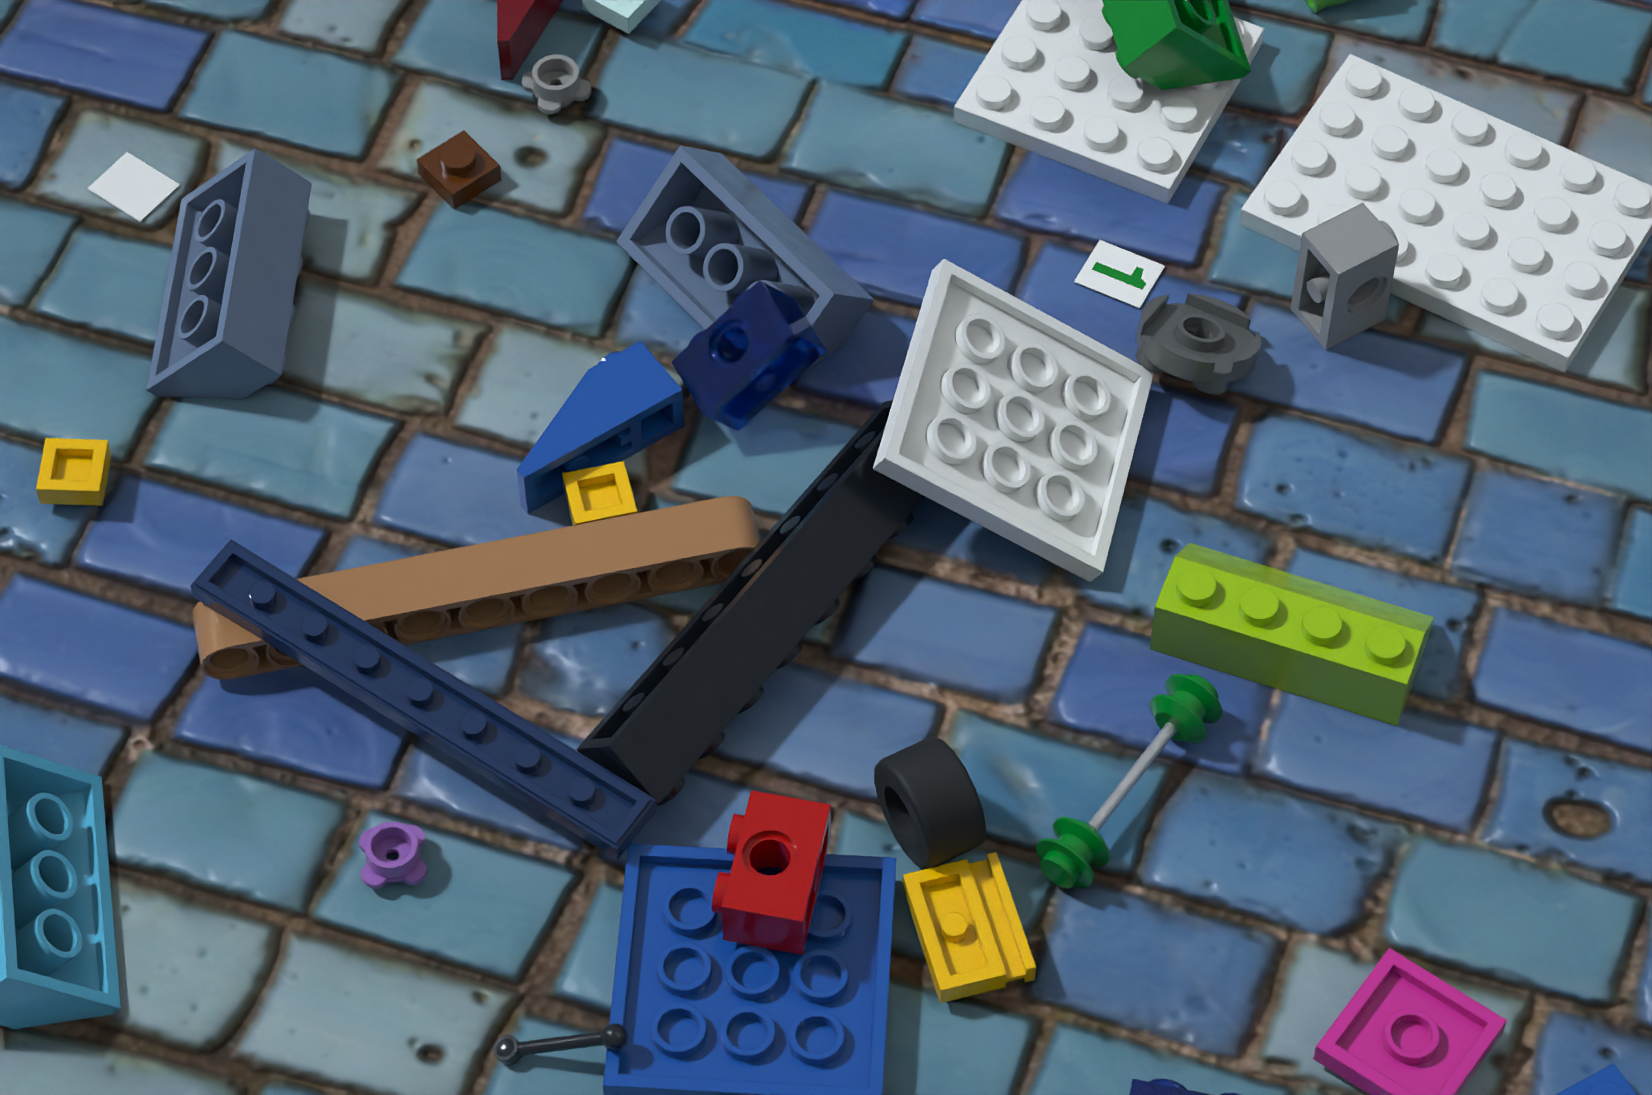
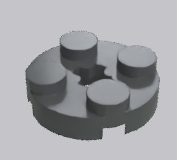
(1197, 341)

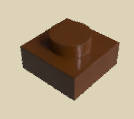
(459, 169)

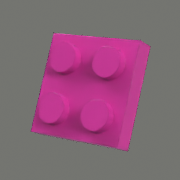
(1409, 1033)

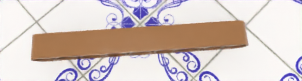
(512, 580)

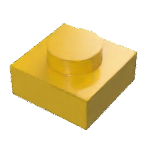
(73, 471)
(598, 493)

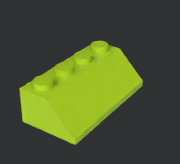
(1289, 632)

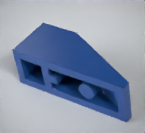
(606, 419)

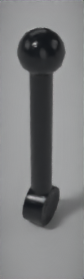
(510, 1050)

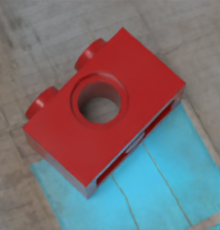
(778, 907)

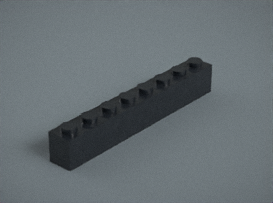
(754, 620)

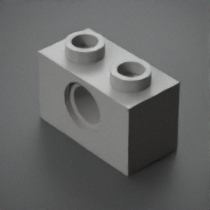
(1344, 275)

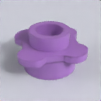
(390, 839)

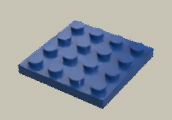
(744, 1015)

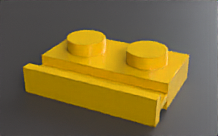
(968, 927)

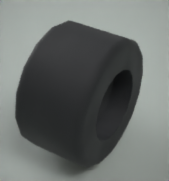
(930, 802)

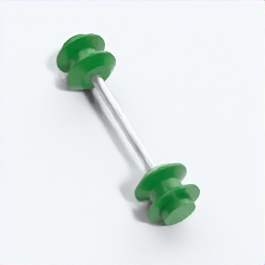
(1079, 844)

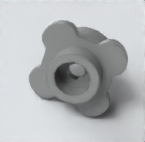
(555, 83)

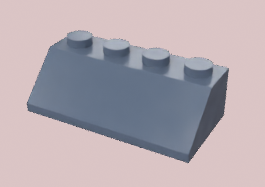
(715, 235)
(231, 282)

